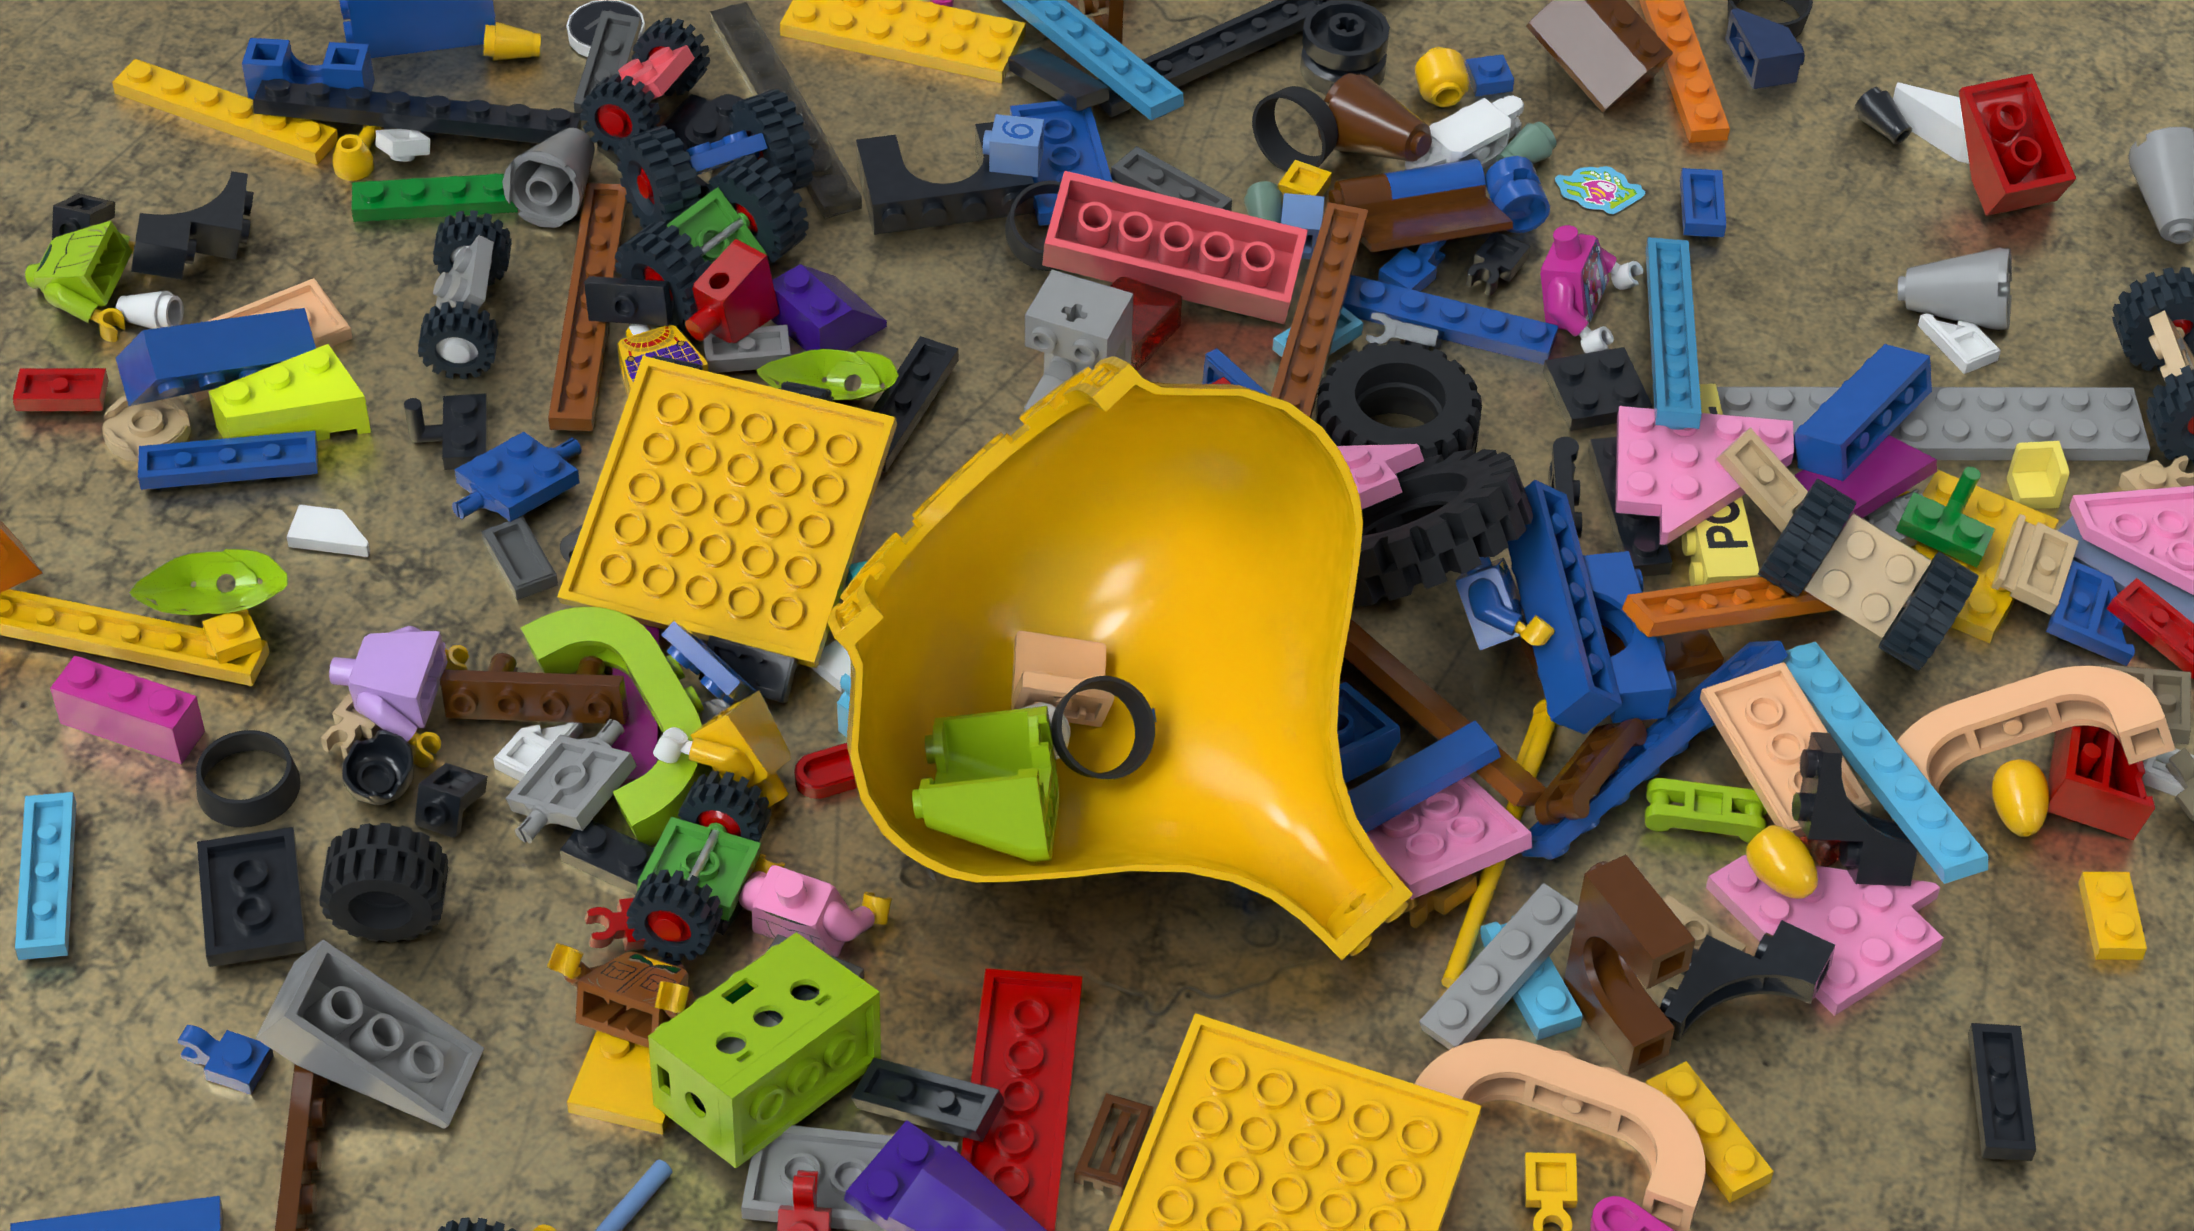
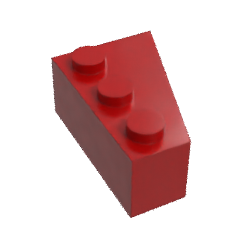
(2096, 783)

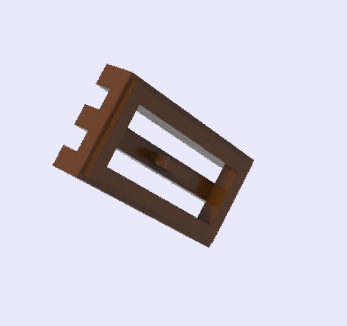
(1103, 1177)

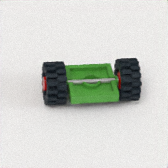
(699, 866)

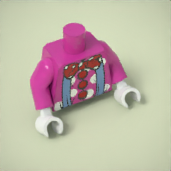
(1575, 280)

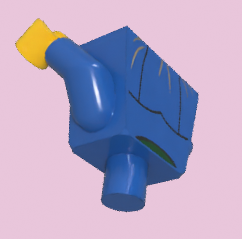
(1495, 606)

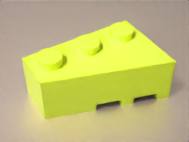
(292, 397)

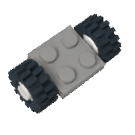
(454, 332)

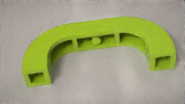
(625, 644)

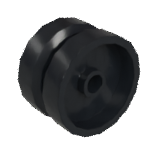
(1343, 40)

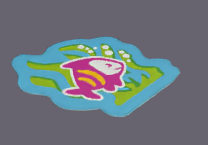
(1599, 189)

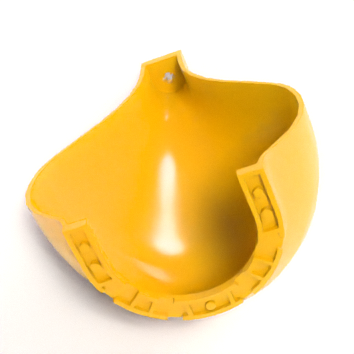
(1220, 572)

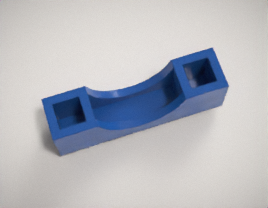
(1640, 667)

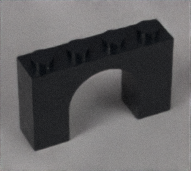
(904, 202)

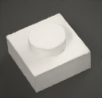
(402, 143)

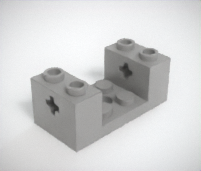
(1076, 328)

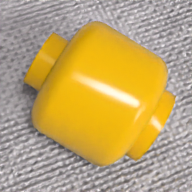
(1442, 76)

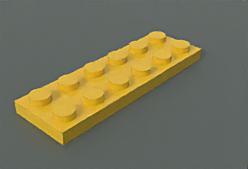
(910, 33)

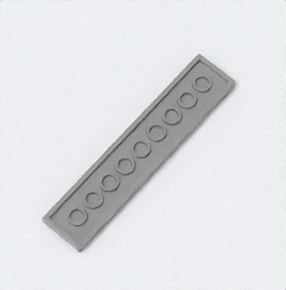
(1983, 420)

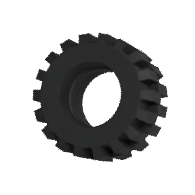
(384, 882)

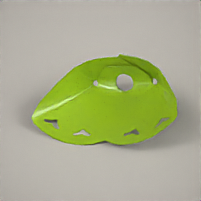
(836, 366)
(173, 590)

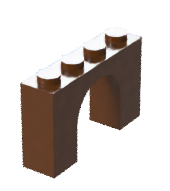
(1622, 935)

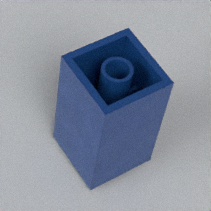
(415, 25)

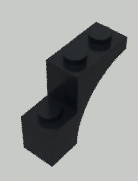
(214, 229)
(1870, 847)
(1784, 965)

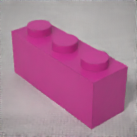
(128, 709)

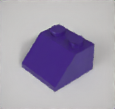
(823, 310)

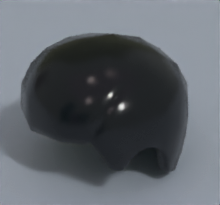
(378, 768)

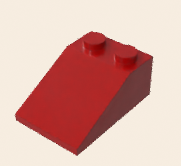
(2013, 145)

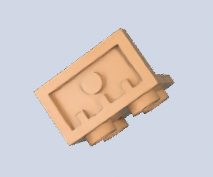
(1051, 667)

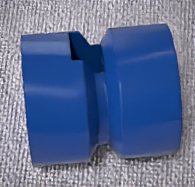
(1518, 193)

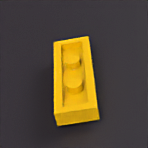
(1728, 1153)

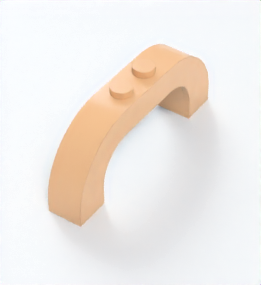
(2036, 708)
(1589, 1097)

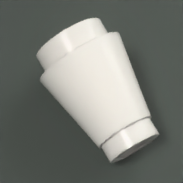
(152, 309)

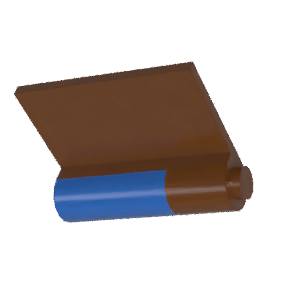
(1422, 205)

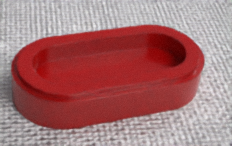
(825, 773)

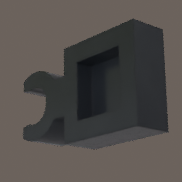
(1497, 259)

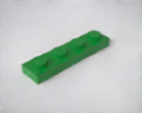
(429, 197)

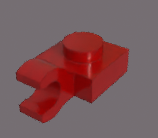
(804, 1213)

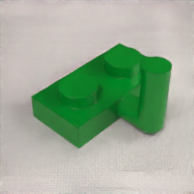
(1946, 526)

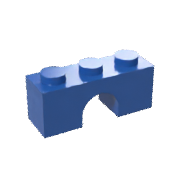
(343, 66)

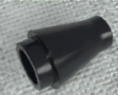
(1881, 113)

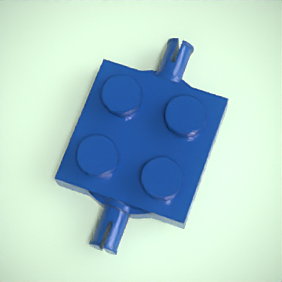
(516, 477)

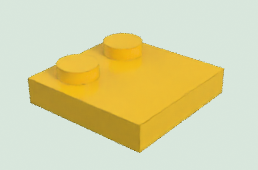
(617, 1085)

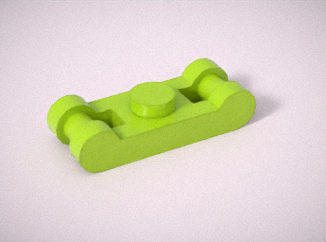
(1704, 808)

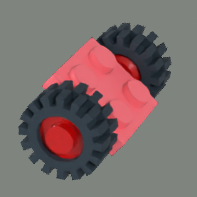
(663, 62)

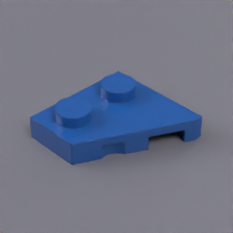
(2084, 617)

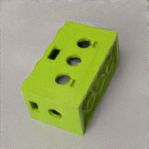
(765, 1048)

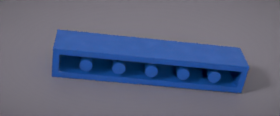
(1557, 588)

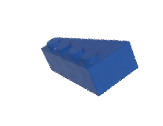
(209, 353)

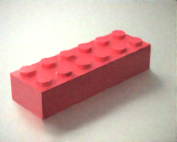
(1175, 246)

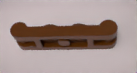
(1587, 770)

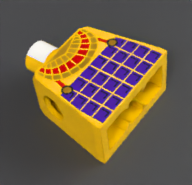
(662, 341)

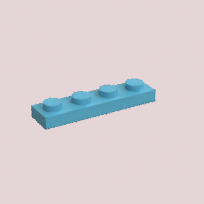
(46, 876)

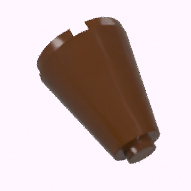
(1374, 121)

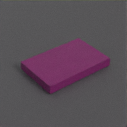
(1880, 477)

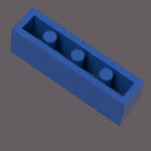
(1863, 412)

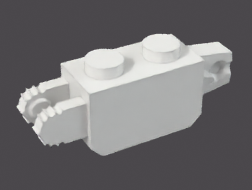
(1473, 133)

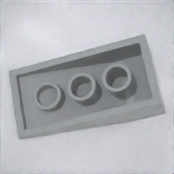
(369, 1036)

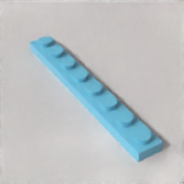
(1886, 767)

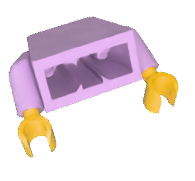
(397, 682)

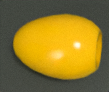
(2021, 796)
(1782, 862)

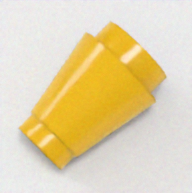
(510, 42)

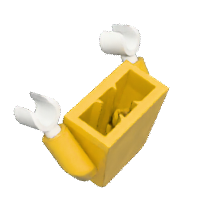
(736, 741)

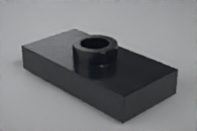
(628, 301)
(762, 669)

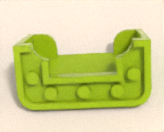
(993, 781)

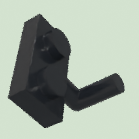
(462, 431)

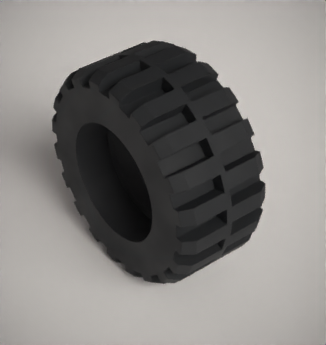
(1405, 383)

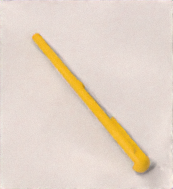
(1531, 759)

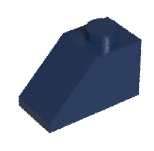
(1764, 49)

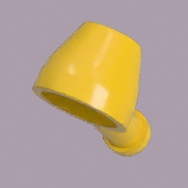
(352, 155)

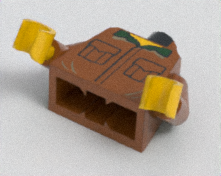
(625, 994)

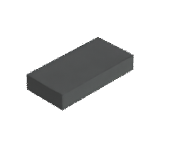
(519, 558)

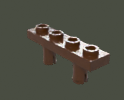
(531, 696)

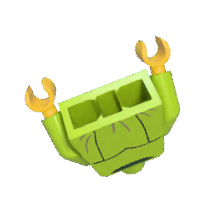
(82, 274)

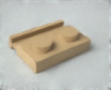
(2035, 564)

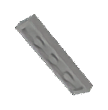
(1501, 968)

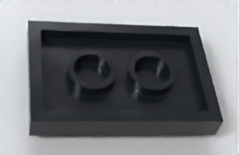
(251, 897)

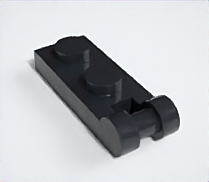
(1562, 475)

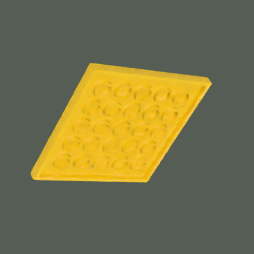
(728, 509)
(1292, 1143)

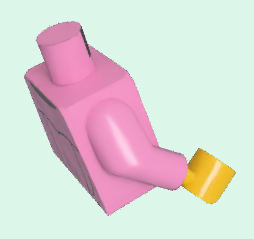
(793, 903)

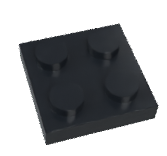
(1594, 386)

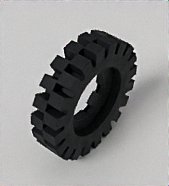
(1440, 523)

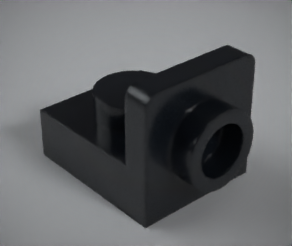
(79, 213)
(445, 796)

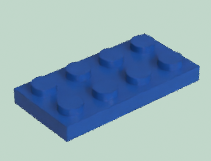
(1069, 146)

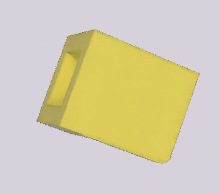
(2038, 474)

